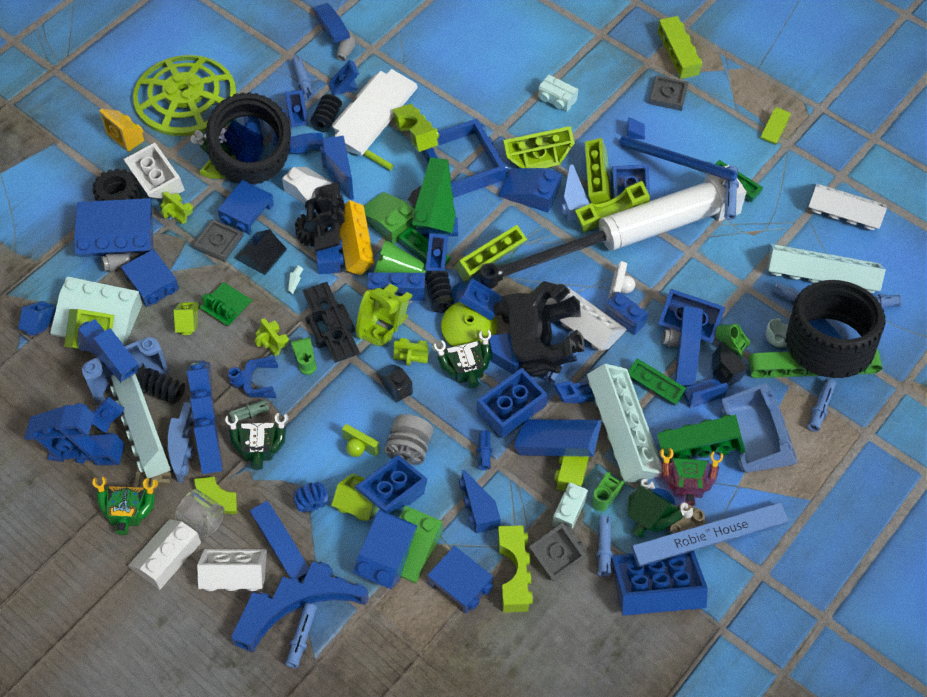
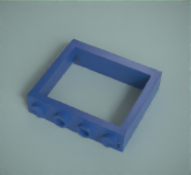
(479, 180)

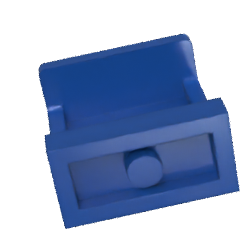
(244, 206)
(150, 277)
(461, 579)

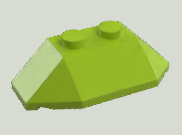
(540, 149)

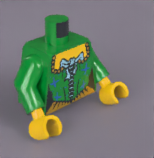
(125, 504)

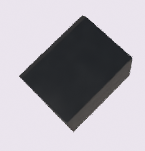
(262, 251)

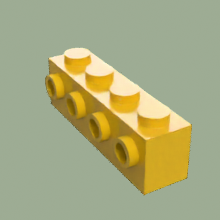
(356, 239)

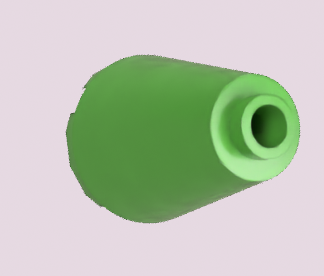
(396, 260)

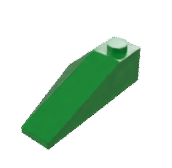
(435, 201)

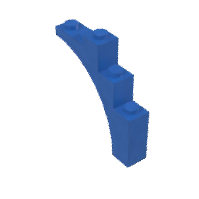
(204, 417)
(290, 595)

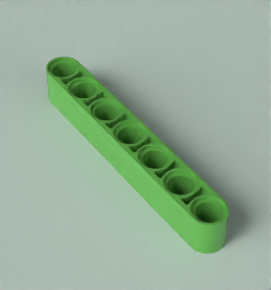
(783, 365)

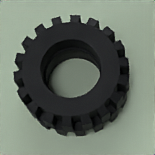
(114, 182)

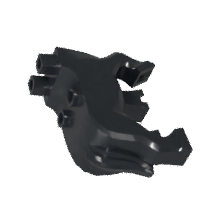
(532, 329)

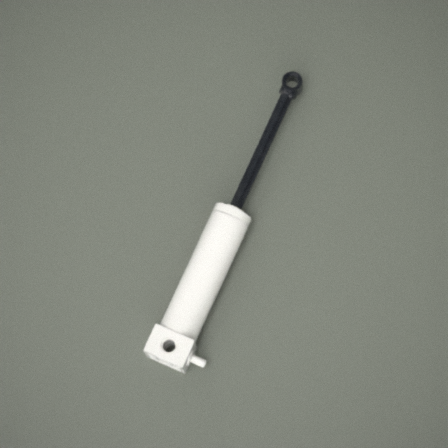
(634, 225)

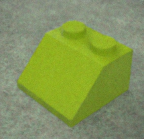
(78, 317)
(351, 501)

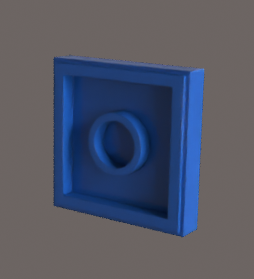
(480, 298)

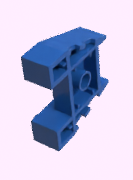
(66, 436)

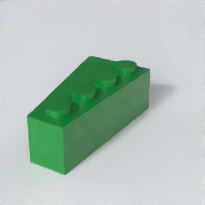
(703, 438)

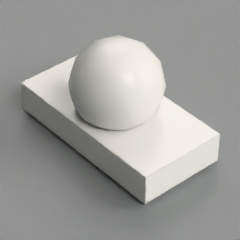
(620, 281)

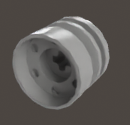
(409, 438)

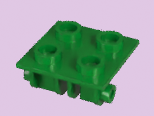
(225, 303)

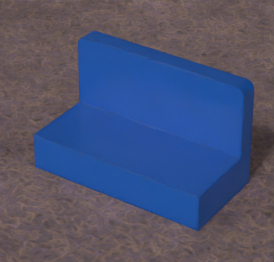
(705, 392)

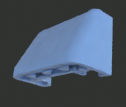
(146, 353)
(761, 429)

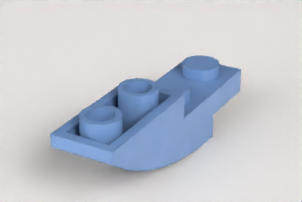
(179, 442)

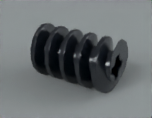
(325, 113)
(439, 291)
(161, 386)

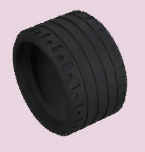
(248, 105)
(843, 303)

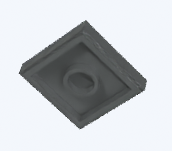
(668, 93)
(218, 240)

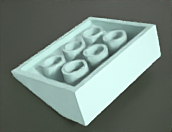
(98, 298)

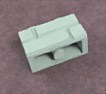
(557, 93)
(570, 505)

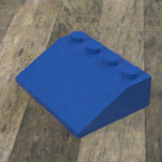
(114, 227)
(659, 586)

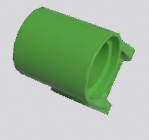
(733, 337)
(304, 354)
(608, 489)

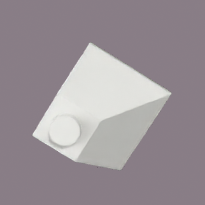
(301, 183)

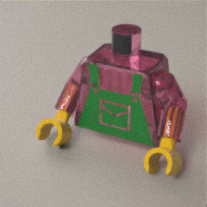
(688, 476)

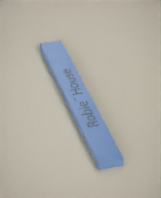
(709, 534)

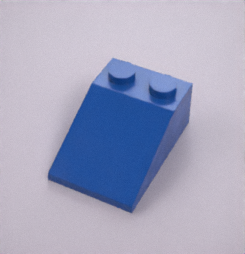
(336, 161)
(628, 175)
(532, 187)
(393, 485)
(385, 549)

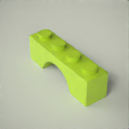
(421, 131)
(632, 196)
(515, 592)

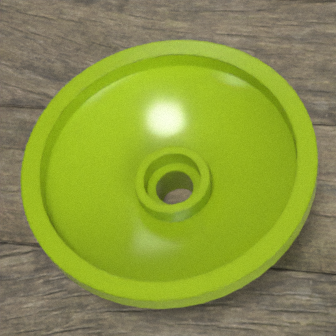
(459, 331)

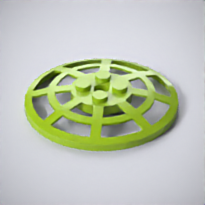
(181, 99)

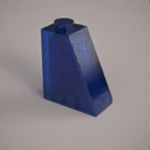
(244, 142)

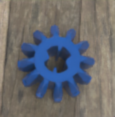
(310, 497)

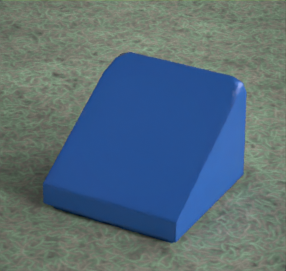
(635, 129)

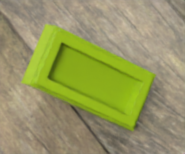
(359, 442)

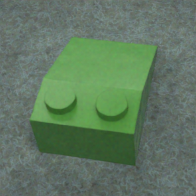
(389, 216)
(424, 541)

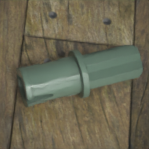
(249, 411)

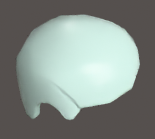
(776, 333)

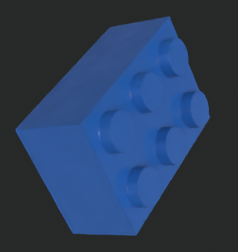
(511, 402)

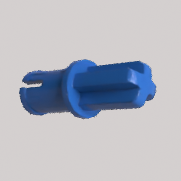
(484, 450)

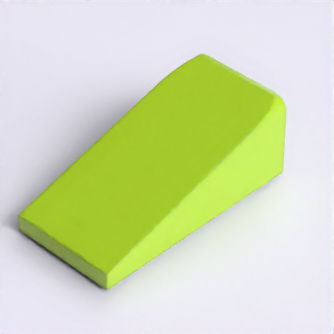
(775, 125)

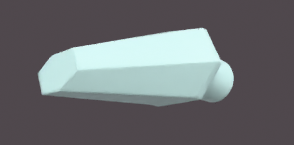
(294, 279)

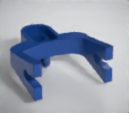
(243, 378)

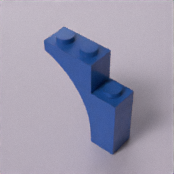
(107, 348)

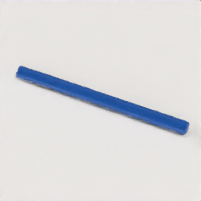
(678, 158)

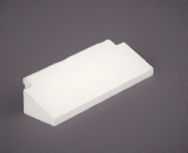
(372, 110)

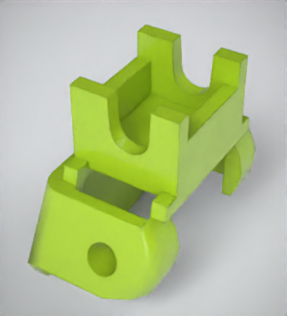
(384, 306)

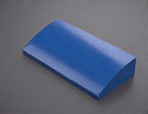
(558, 437)

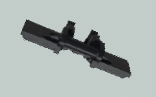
(332, 208)
(336, 321)

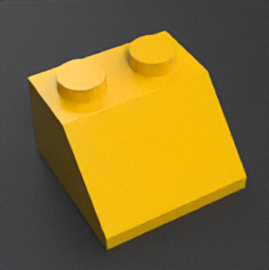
(121, 129)

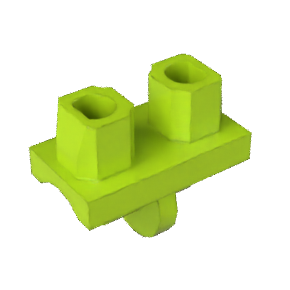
(173, 207)
(268, 337)
(411, 351)

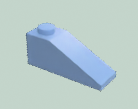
(574, 195)

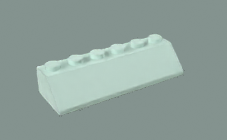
(824, 266)
(625, 423)
(140, 426)

